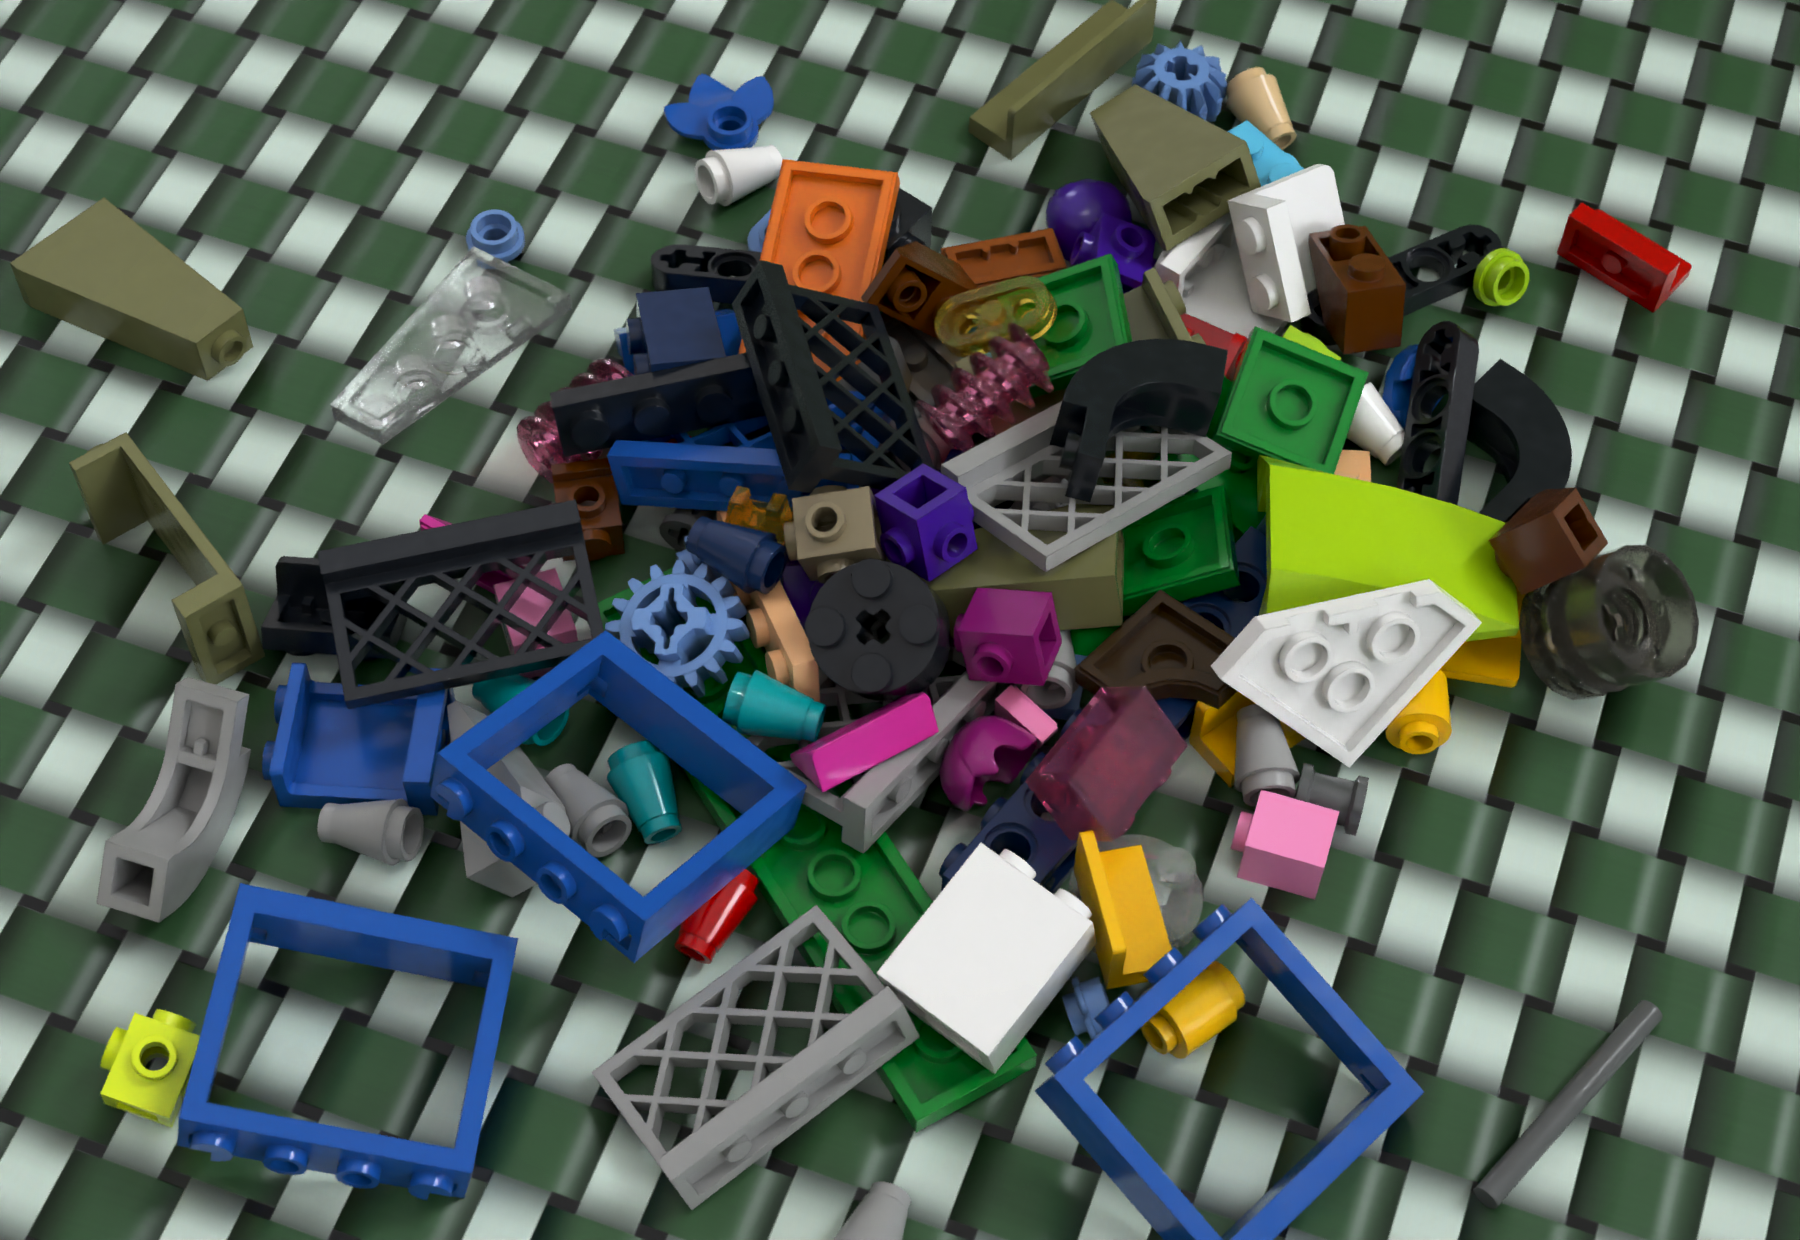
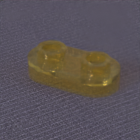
(992, 311)

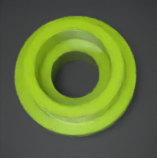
(1501, 278)

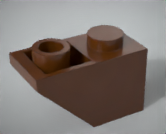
(916, 285)
(1357, 289)
(1547, 539)

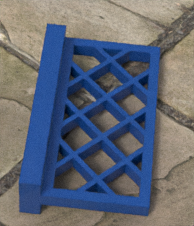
(705, 474)

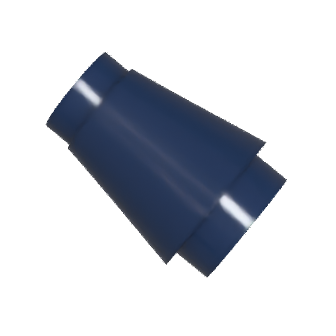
(739, 553)

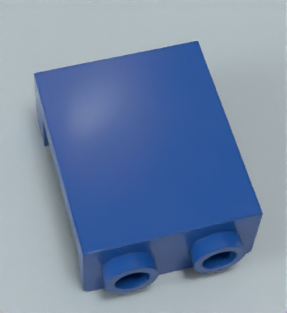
(357, 752)

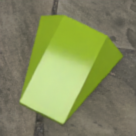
(1358, 536)

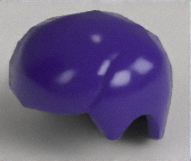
(1079, 206)

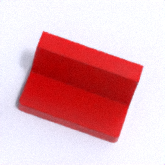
(1621, 257)

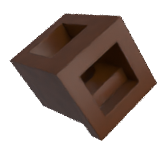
(597, 503)

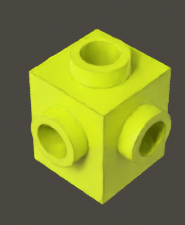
(146, 1092)

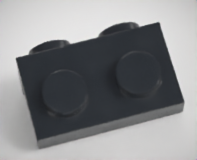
(301, 613)

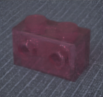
(1107, 763)

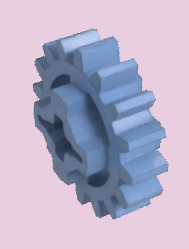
(660, 612)

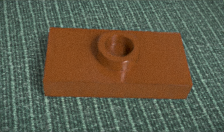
(1009, 257)

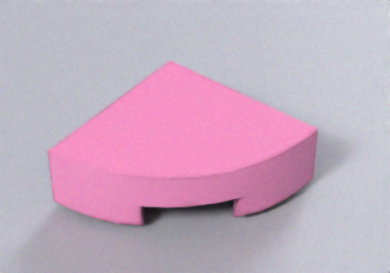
(1021, 710)

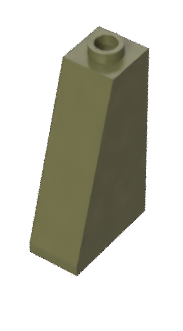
(1172, 163)
(133, 291)
(1083, 588)

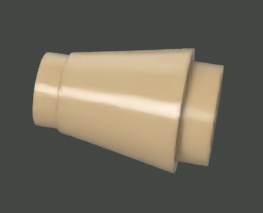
(1258, 99)

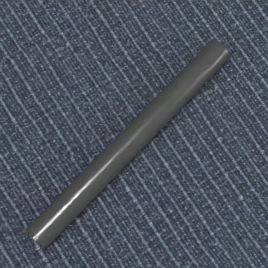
(1567, 1104)

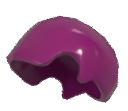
(980, 753)

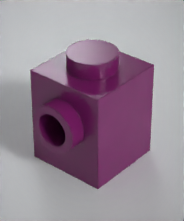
(1008, 636)

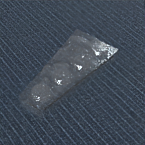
(448, 341)

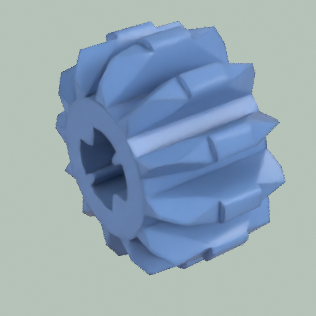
(1184, 79)

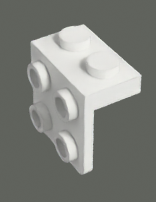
(1274, 237)
(1213, 280)

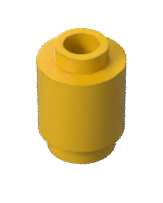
(1424, 720)
(1196, 1013)

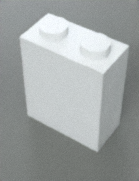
(989, 955)

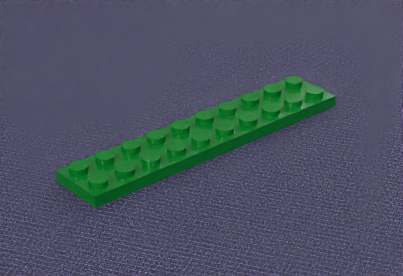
(867, 899)

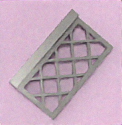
(1022, 457)
(896, 783)
(795, 1088)

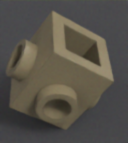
(833, 530)

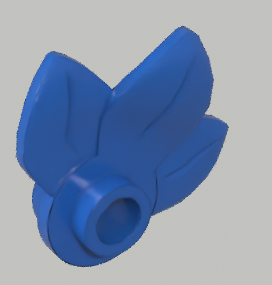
(721, 115)

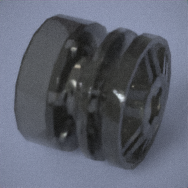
(1610, 624)

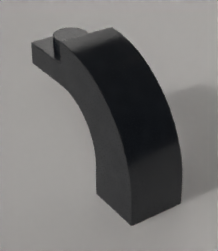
(1132, 386)
(1523, 435)

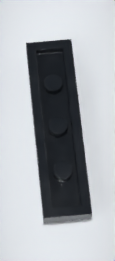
(656, 404)

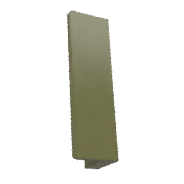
(1063, 77)

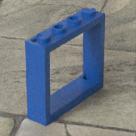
(672, 722)
(368, 939)
(1129, 1164)

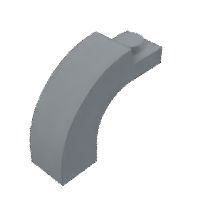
(175, 837)

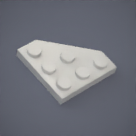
(1346, 662)

